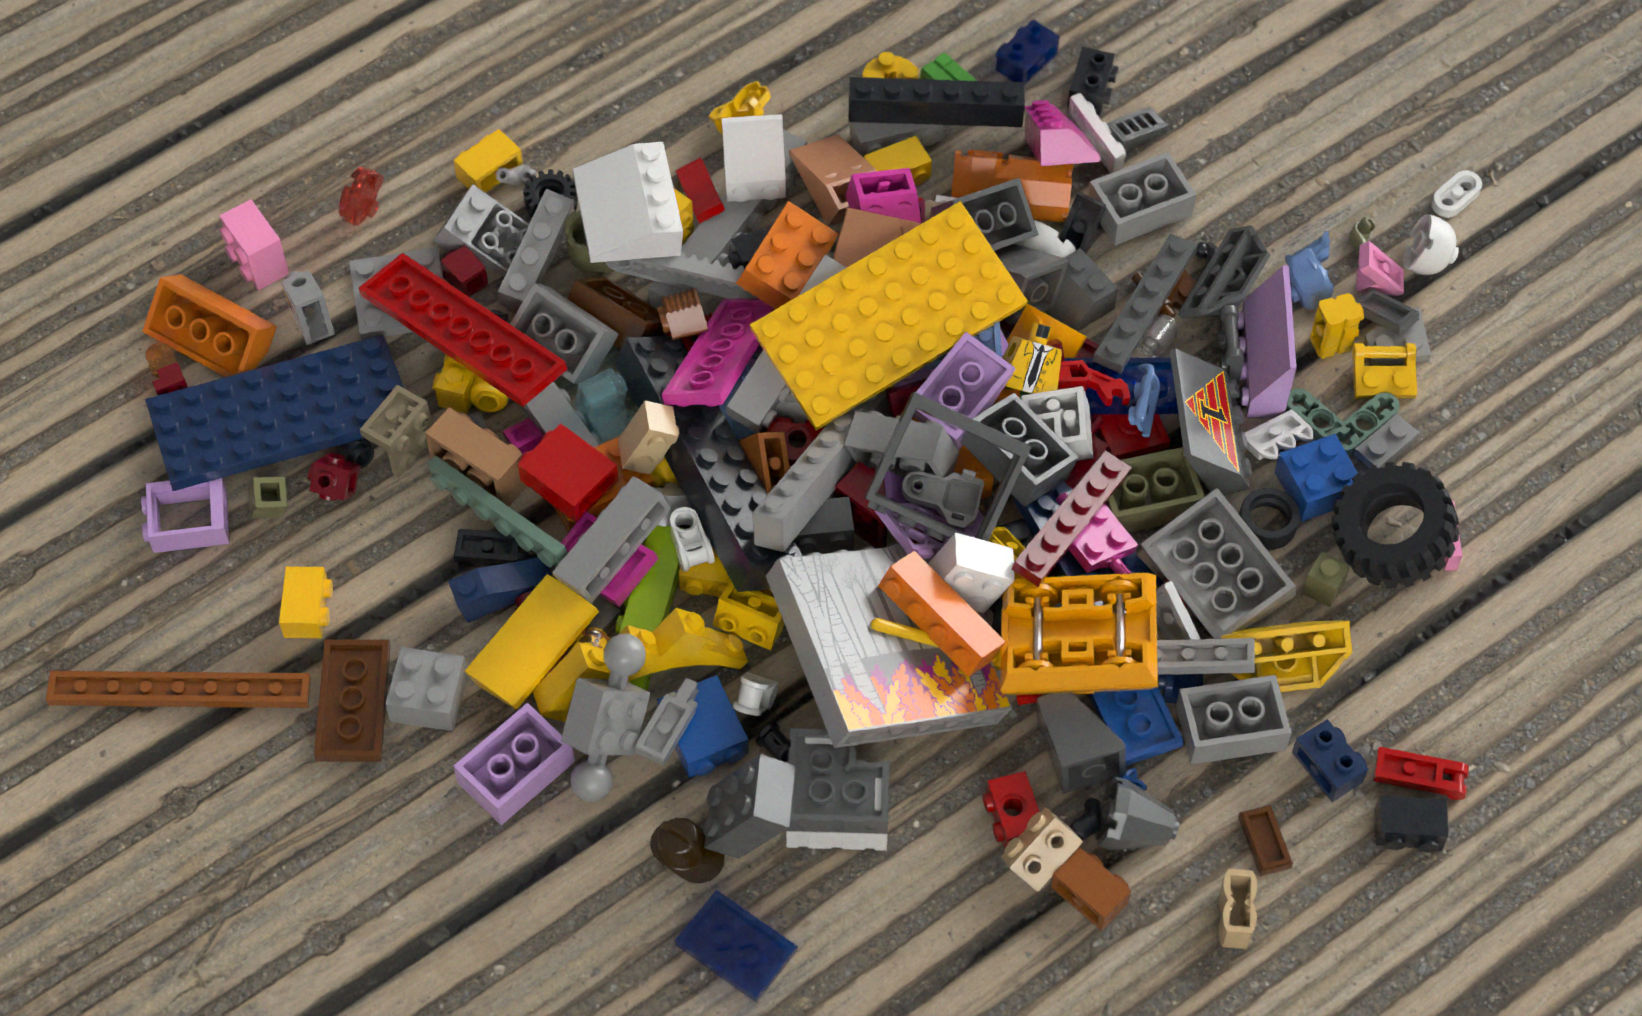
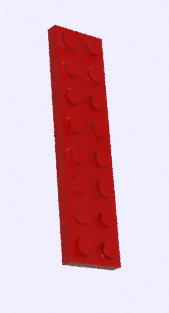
(463, 329)

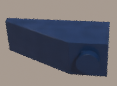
(495, 586)

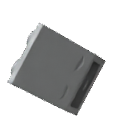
(485, 229)

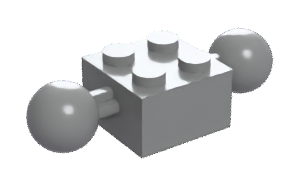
(606, 717)

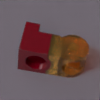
(165, 367)

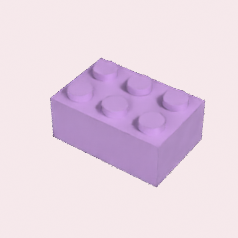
(514, 764)

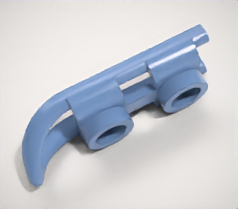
(1146, 395)

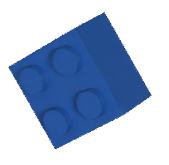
(1315, 475)

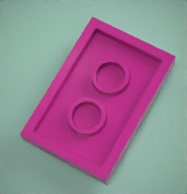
(628, 576)

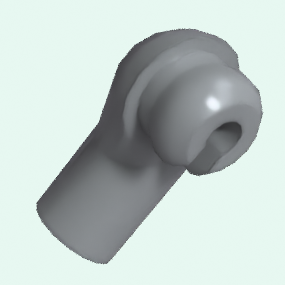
(515, 175)

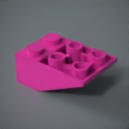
(885, 193)

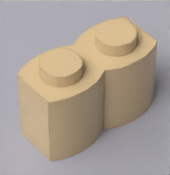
(1237, 908)

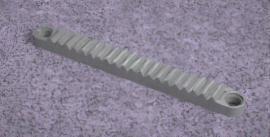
(687, 274)

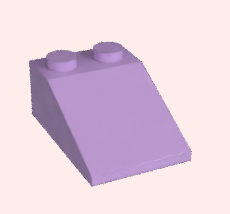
(965, 382)

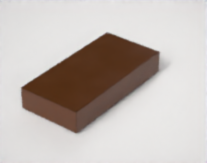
(1265, 840)

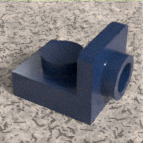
(1173, 683)

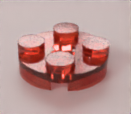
(360, 198)

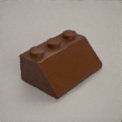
(616, 308)

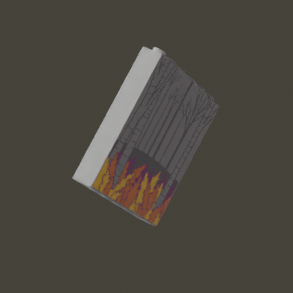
(868, 680)

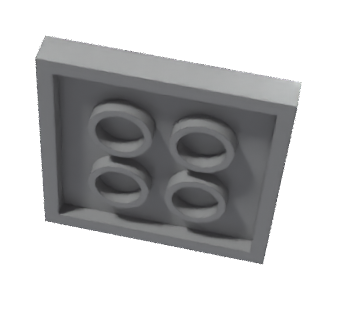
(371, 319)

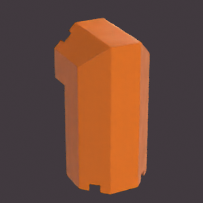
(1044, 186)

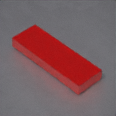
(700, 189)

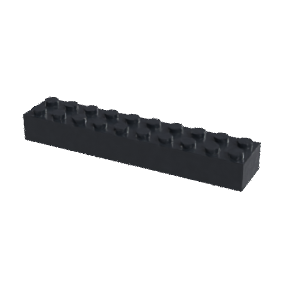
(705, 463)

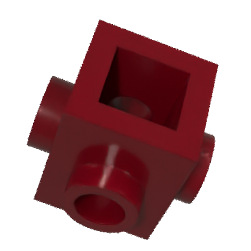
(333, 477)

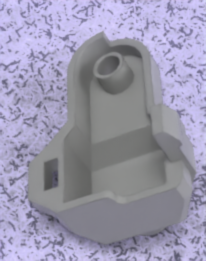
(953, 496)

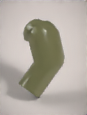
(1361, 232)

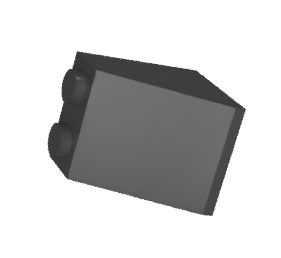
(1036, 275)
(1078, 742)

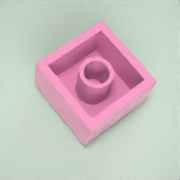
(253, 245)

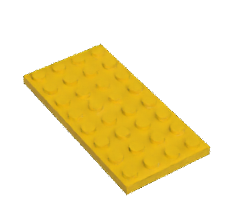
(888, 315)

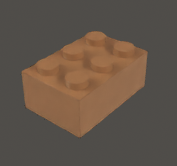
(477, 454)

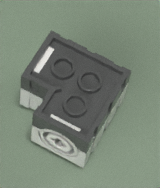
(835, 795)

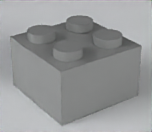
(426, 689)

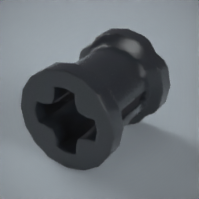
(767, 739)

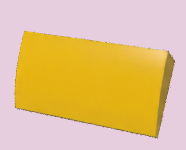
(531, 642)

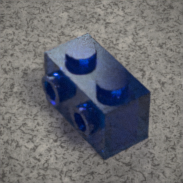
(1027, 52)

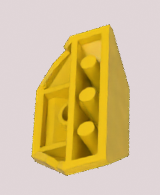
(1298, 653)

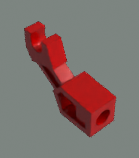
(1078, 374)

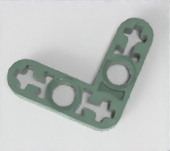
(1336, 426)

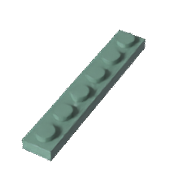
(489, 507)

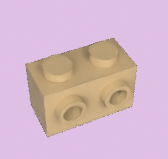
(648, 437)
(1041, 848)

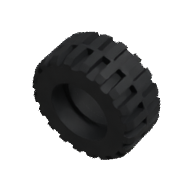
(1389, 488)

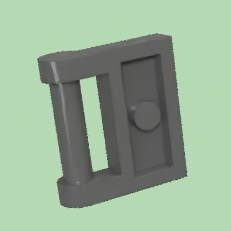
(1228, 341)

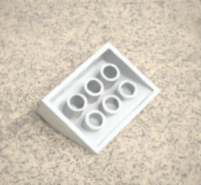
(629, 205)

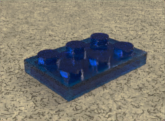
(736, 945)

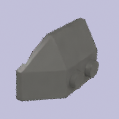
(1228, 274)

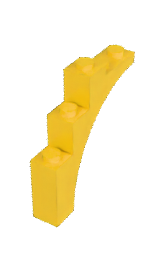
(674, 643)

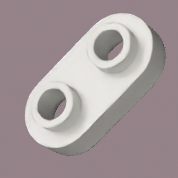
(1454, 195)

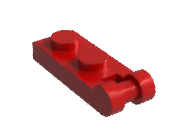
(1420, 772)

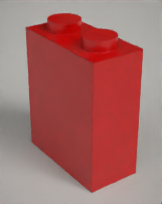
(567, 472)

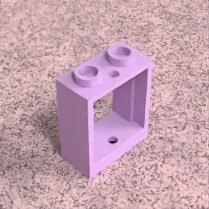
(161, 494)

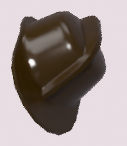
(681, 849)

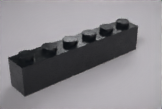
(936, 102)

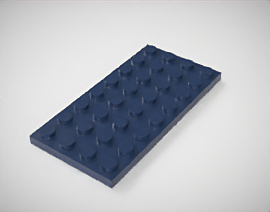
(271, 412)

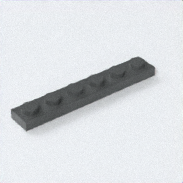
(1145, 303)

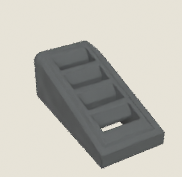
(1141, 135)

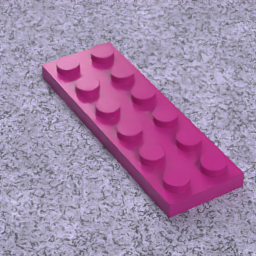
(717, 355)

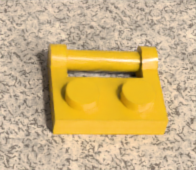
(1372, 380)

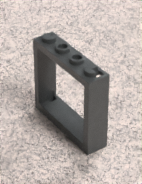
(910, 517)

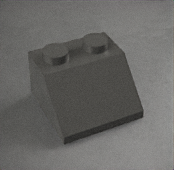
(1084, 293)

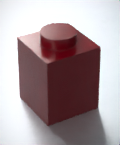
(464, 271)

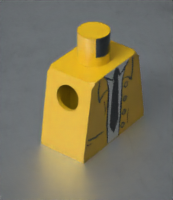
(1034, 361)

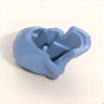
(1307, 277)

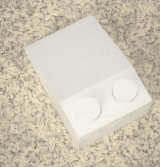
(754, 158)

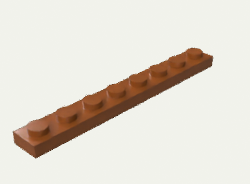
(178, 689)

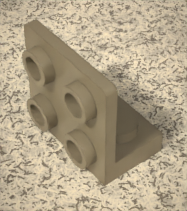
(399, 428)

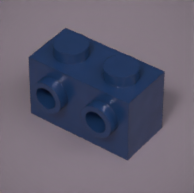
(1330, 760)

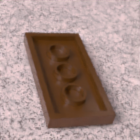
(352, 700)

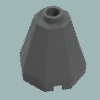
(1134, 818)

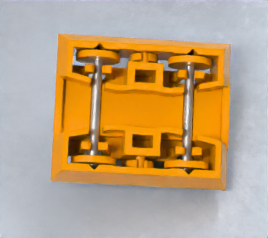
(1080, 644)

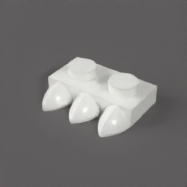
(1278, 434)

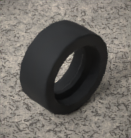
(1276, 499)

